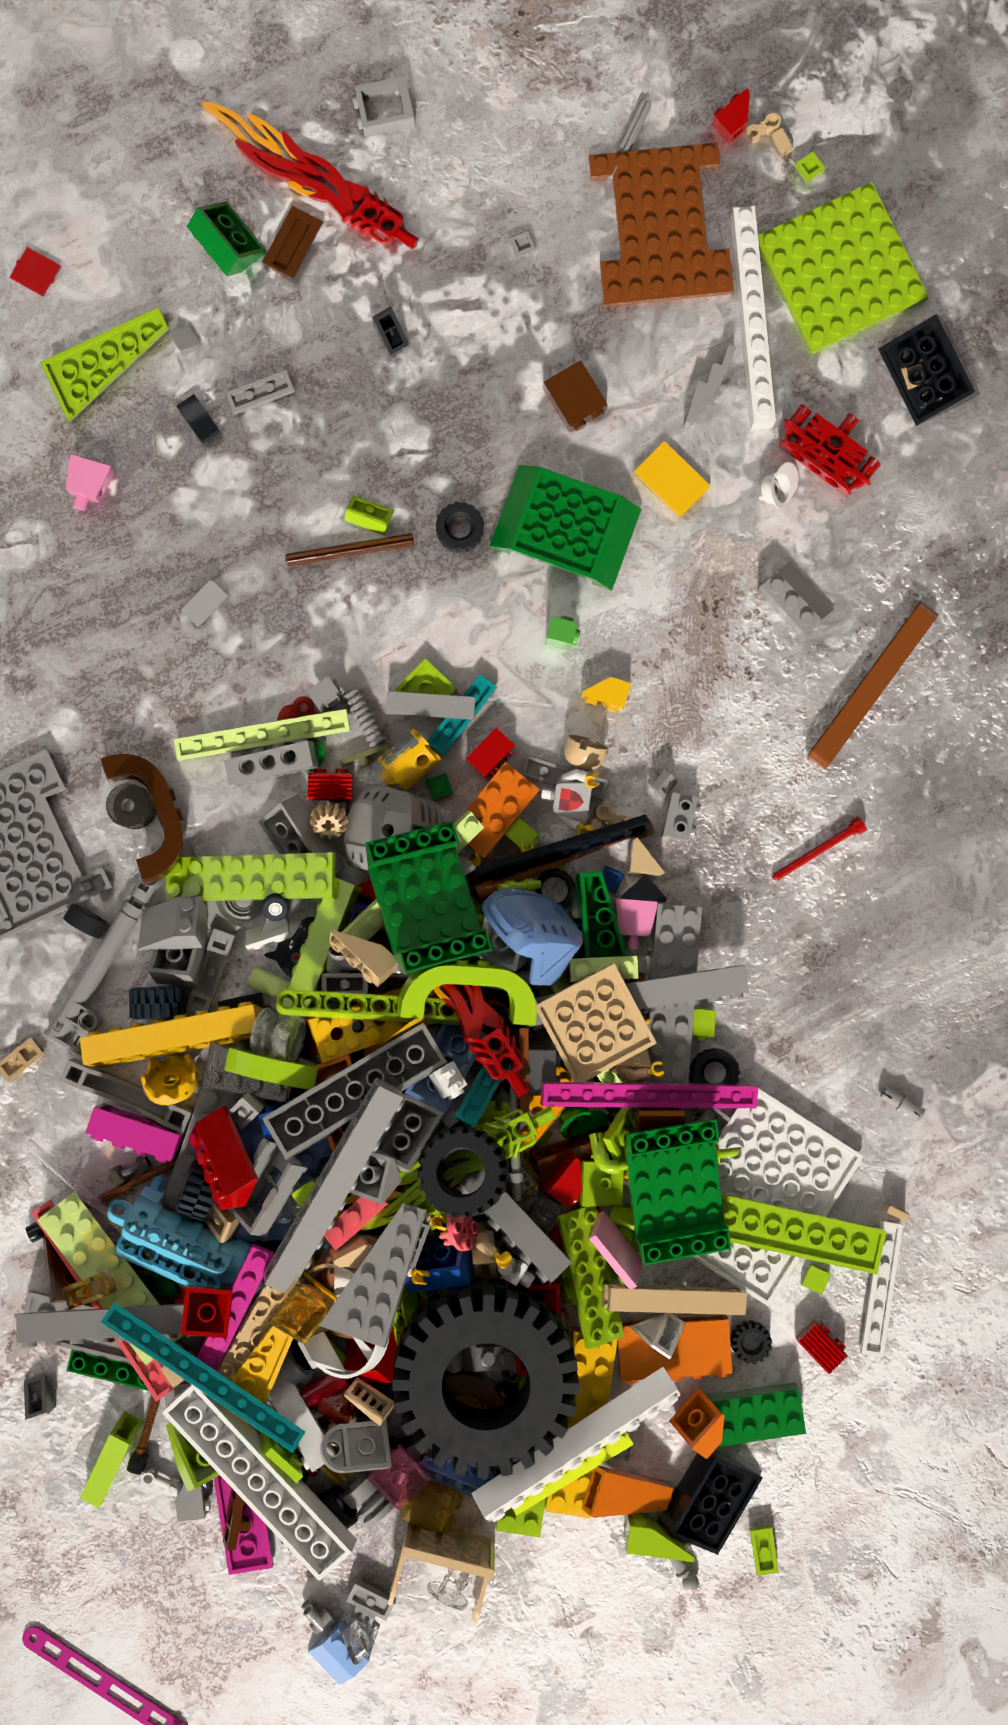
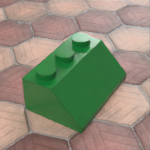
(225, 237)

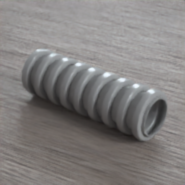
(364, 717)

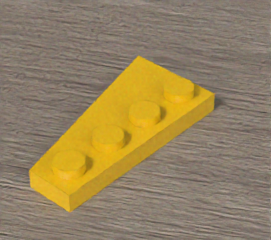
(263, 1364)

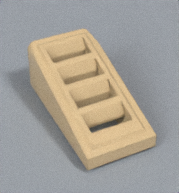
(371, 1412)

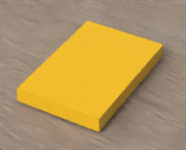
(672, 479)

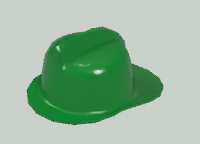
(580, 1121)

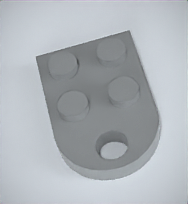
(359, 1445)

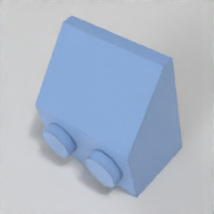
(334, 1656)

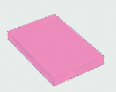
(616, 1250)

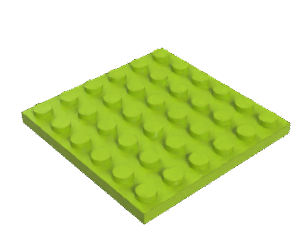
(841, 268)

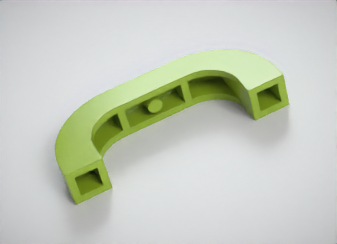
(483, 973)

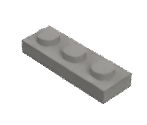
(260, 392)

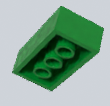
(760, 1413)

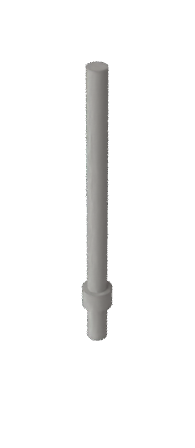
(516, 1175)

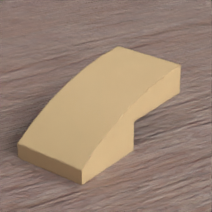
(20, 1060)

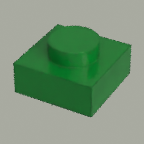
(439, 786)

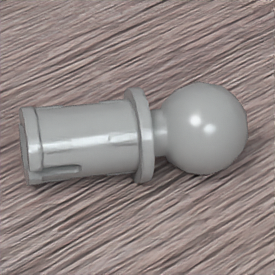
(689, 1581)

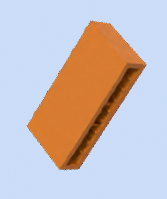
(700, 1351)

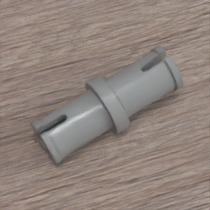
(902, 1103)

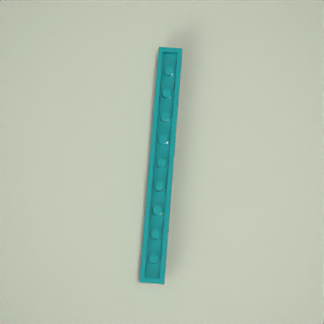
(203, 1377)

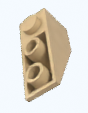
(369, 957)

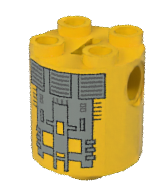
(407, 761)

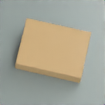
(641, 861)

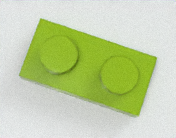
(763, 1550)

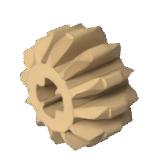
(329, 820)

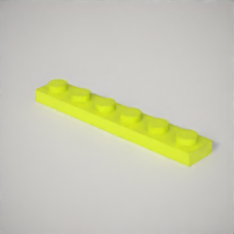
(589, 1463)

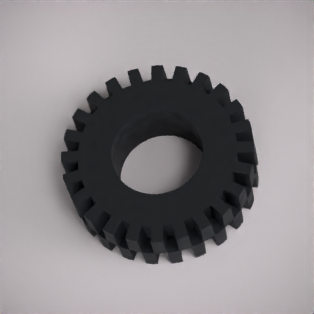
(494, 1434)

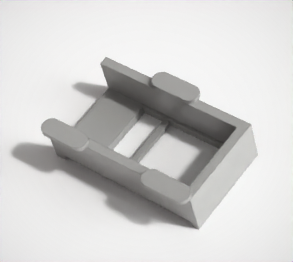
(266, 1158)

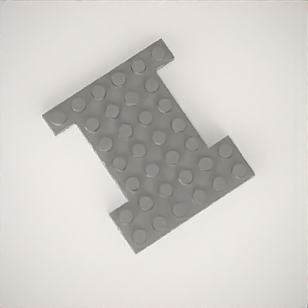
(35, 858)

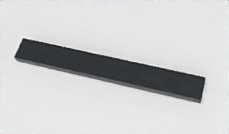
(563, 849)

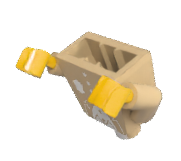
(638, 1066)
(487, 1256)

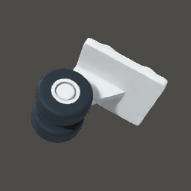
(275, 926)

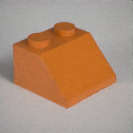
(699, 1423)

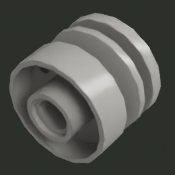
(364, 1493)

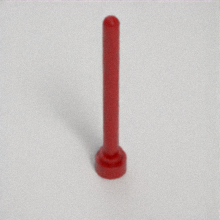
(855, 827)

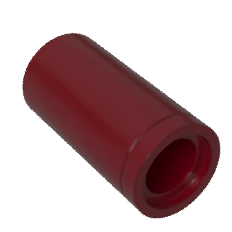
(322, 1388)

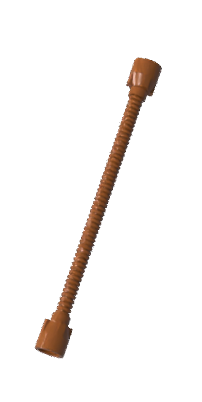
(486, 888)

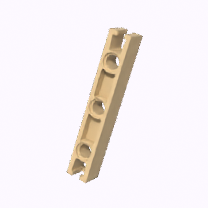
(674, 1299)

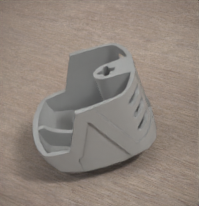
(374, 816)

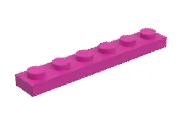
(243, 1289)

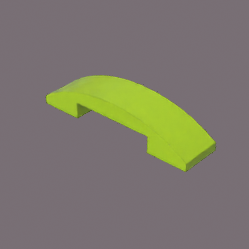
(271, 1069)

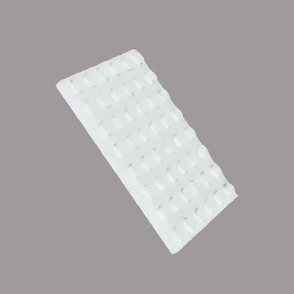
(780, 1164)

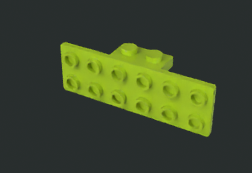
(584, 1278)

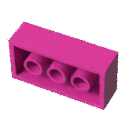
(134, 1131)

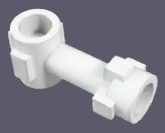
(151, 1476)

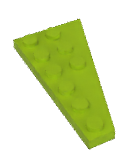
(91, 366)

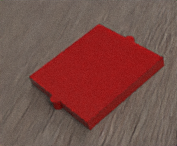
(35, 271)

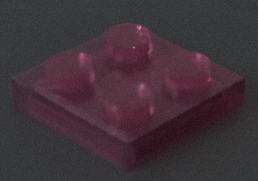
(402, 1480)

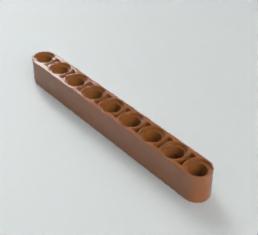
(872, 685)

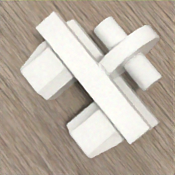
(517, 1273)

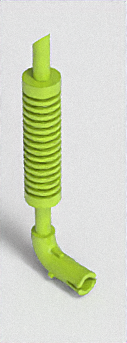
(614, 1166)

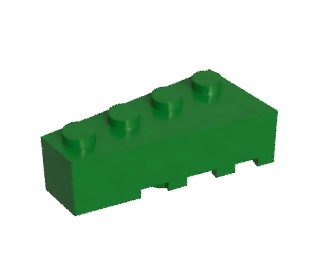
(597, 917)

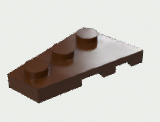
(57, 1273)

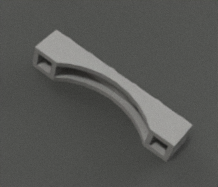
(126, 1093)
(195, 1503)

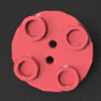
(460, 1232)

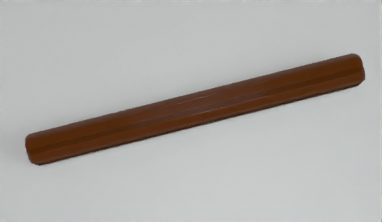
(349, 549)

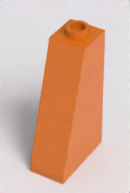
(624, 1493)

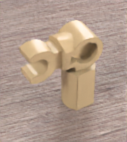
(771, 125)
(605, 814)

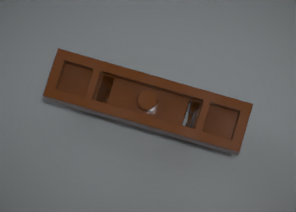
(235, 1521)

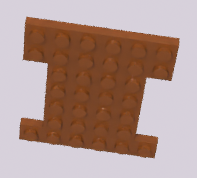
(661, 227)

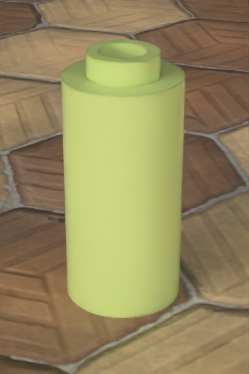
(267, 982)

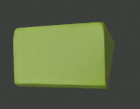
(368, 515)

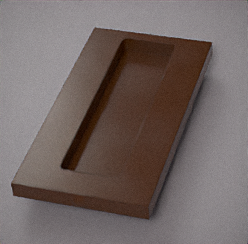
(292, 242)

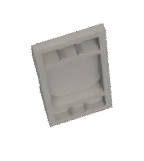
(232, 915)

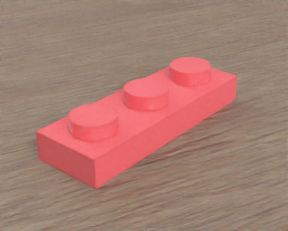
(352, 1221)

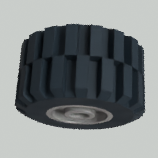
(157, 1002)
(195, 1194)

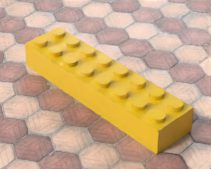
(169, 1037)
(595, 1378)

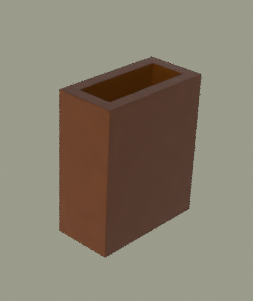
(575, 396)

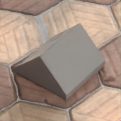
(378, 1179)

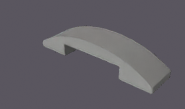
(212, 973)

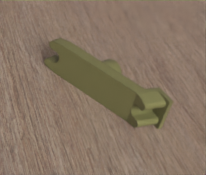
(363, 756)

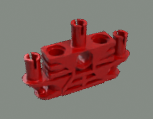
(820, 459)

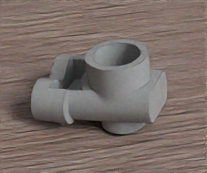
(319, 1620)

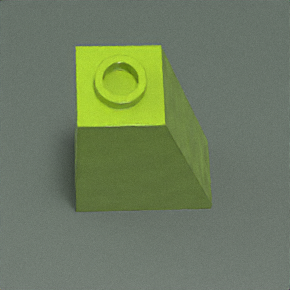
(111, 1459)

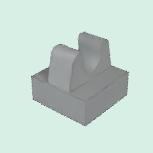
(663, 783)

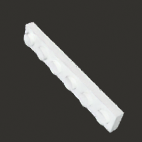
(881, 1293)

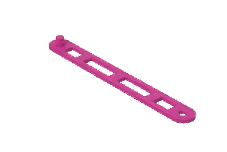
(106, 1682)

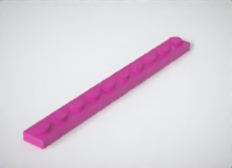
(648, 1095)

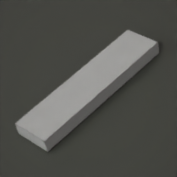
(430, 705)
(548, 773)

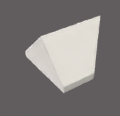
(660, 1332)
(321, 1353)

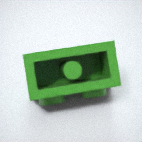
(562, 633)

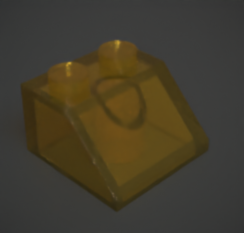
(301, 1312)

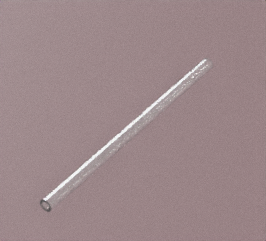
(83, 1192)

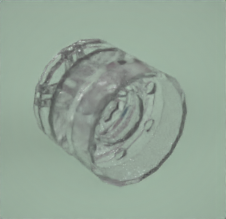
(278, 1035)

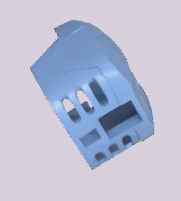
(534, 929)

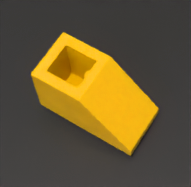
(609, 693)

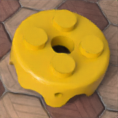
(160, 1073)

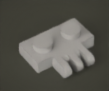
(369, 1602)

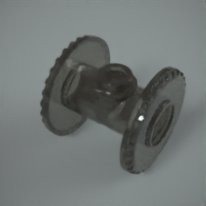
(119, 802)

